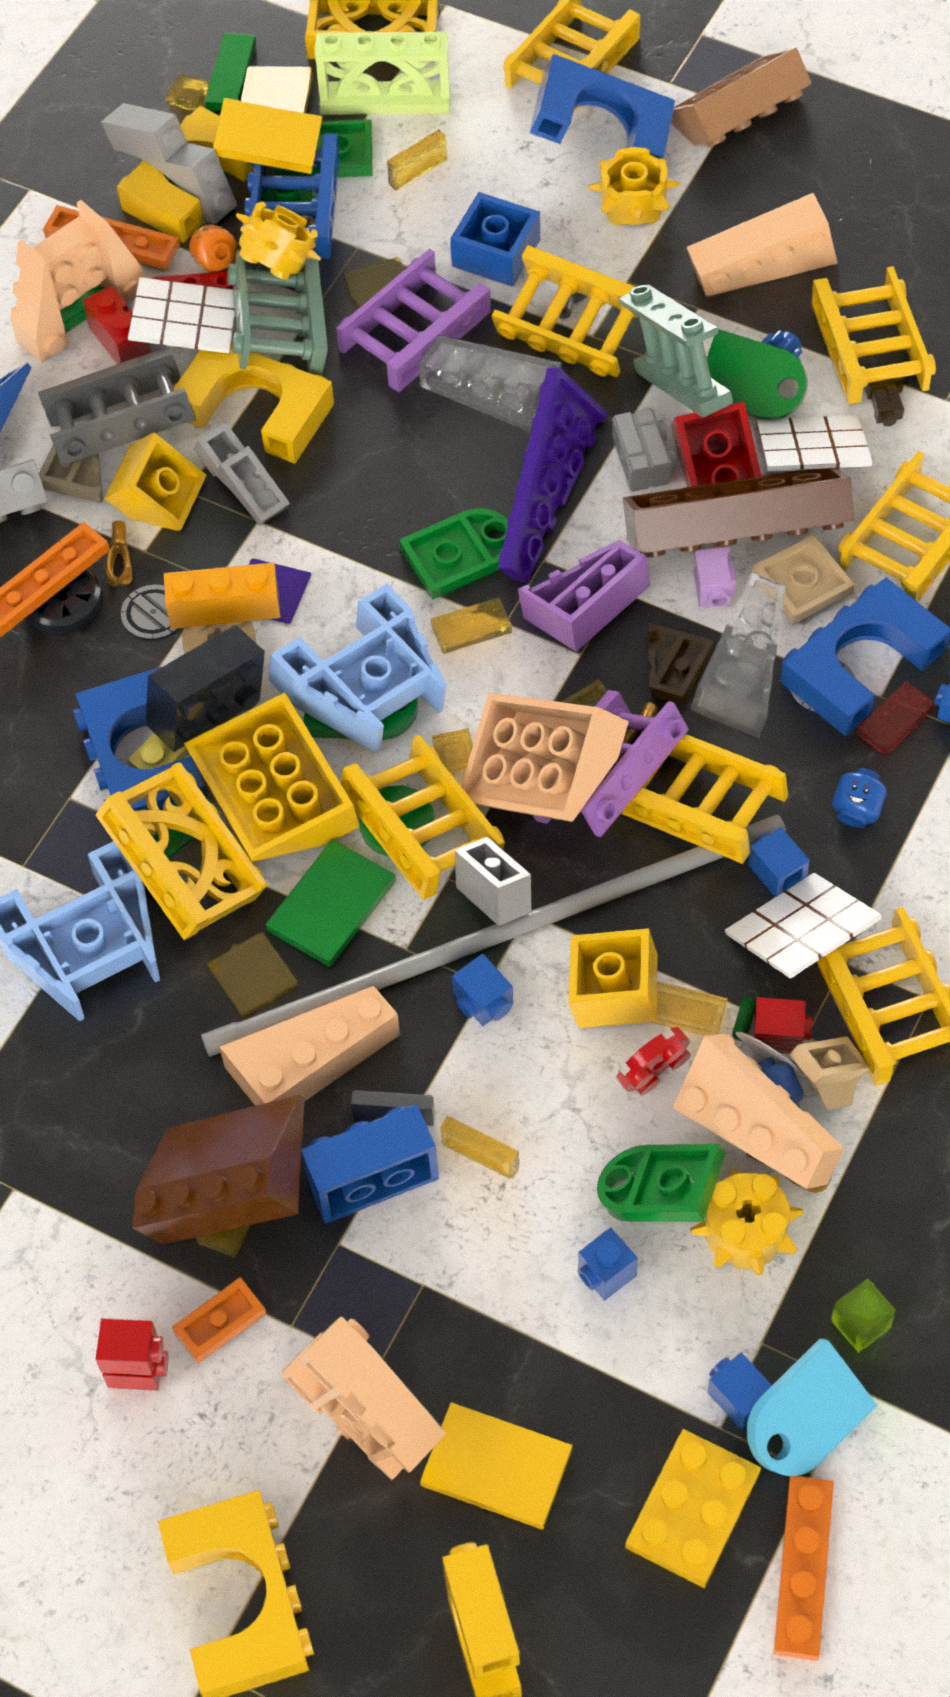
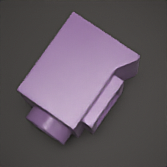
(714, 576)

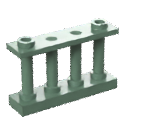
(307, 303)
(667, 363)

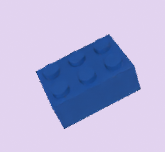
(370, 1163)

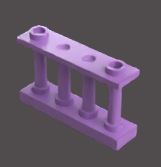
(454, 323)
(636, 762)

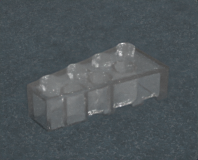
(486, 378)
(741, 668)

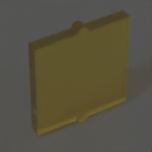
(370, 279)
(252, 974)

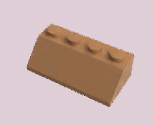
(740, 97)

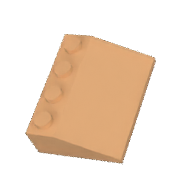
(541, 755)

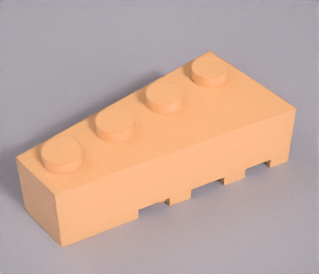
(765, 248)
(311, 1048)
(747, 1109)

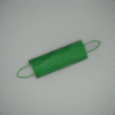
(744, 1017)

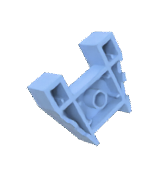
(365, 678)
(84, 937)

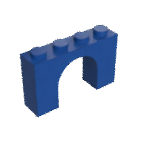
(570, 85)
(880, 615)
(110, 715)

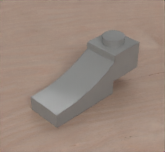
(241, 473)

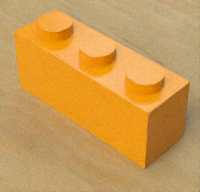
(222, 595)

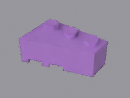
(588, 596)

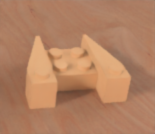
(63, 270)
(363, 1397)

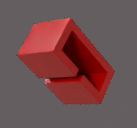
(110, 323)
(131, 1354)

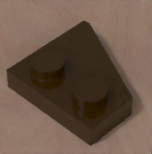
(676, 662)

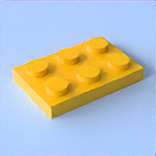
(693, 1508)

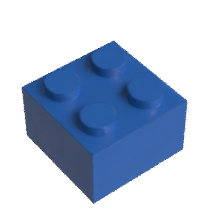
(494, 238)

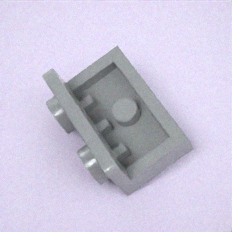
(20, 489)

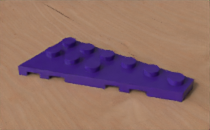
(550, 468)

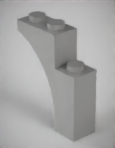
(161, 143)

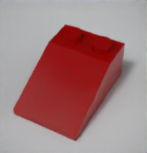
(716, 446)

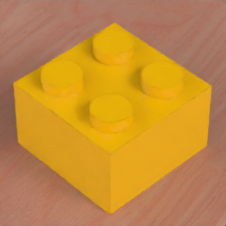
(613, 978)

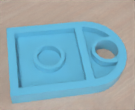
(810, 1410)

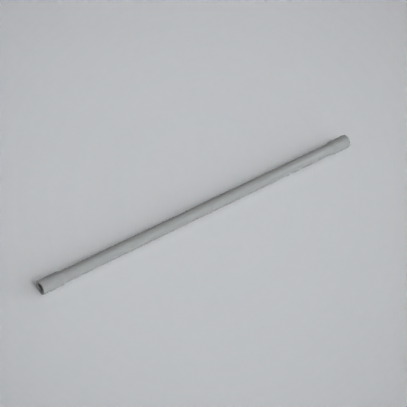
(482, 939)

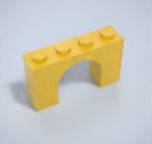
(164, 206)
(302, 396)
(482, 1622)
(272, 1644)

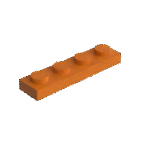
(145, 245)
(49, 574)
(803, 1568)

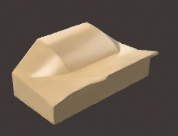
(831, 1068)

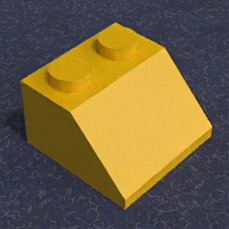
(155, 484)

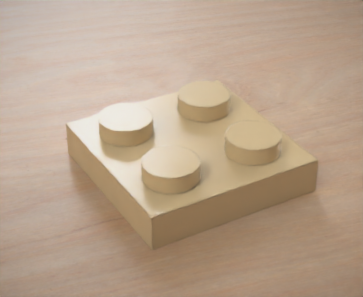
(810, 578)

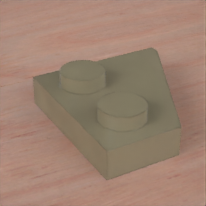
(75, 479)

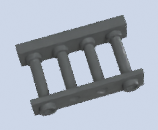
(110, 387)

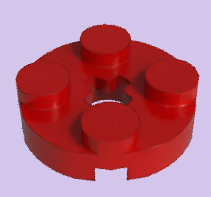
(653, 1060)

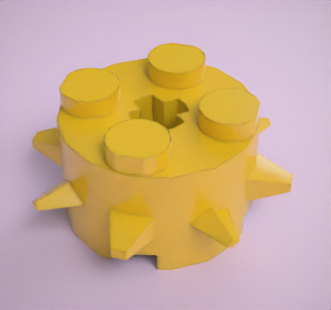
(633, 187)
(277, 240)
(743, 1243)

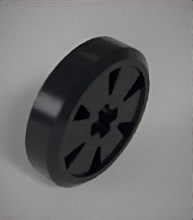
(73, 613)

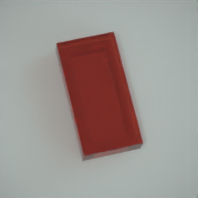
(895, 718)

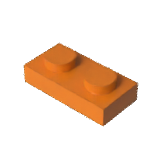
(219, 1320)

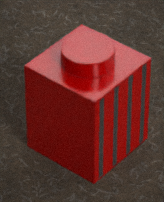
(781, 1023)

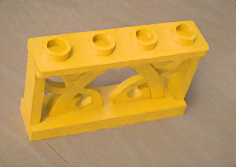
(400, 12)
(193, 817)

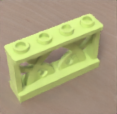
(362, 94)

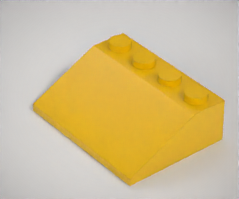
(273, 781)

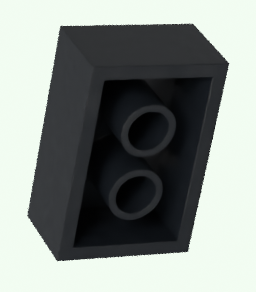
(204, 687)

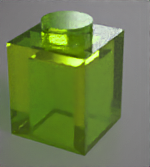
(863, 1315)

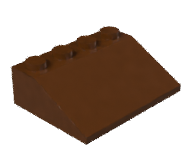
(223, 1173)

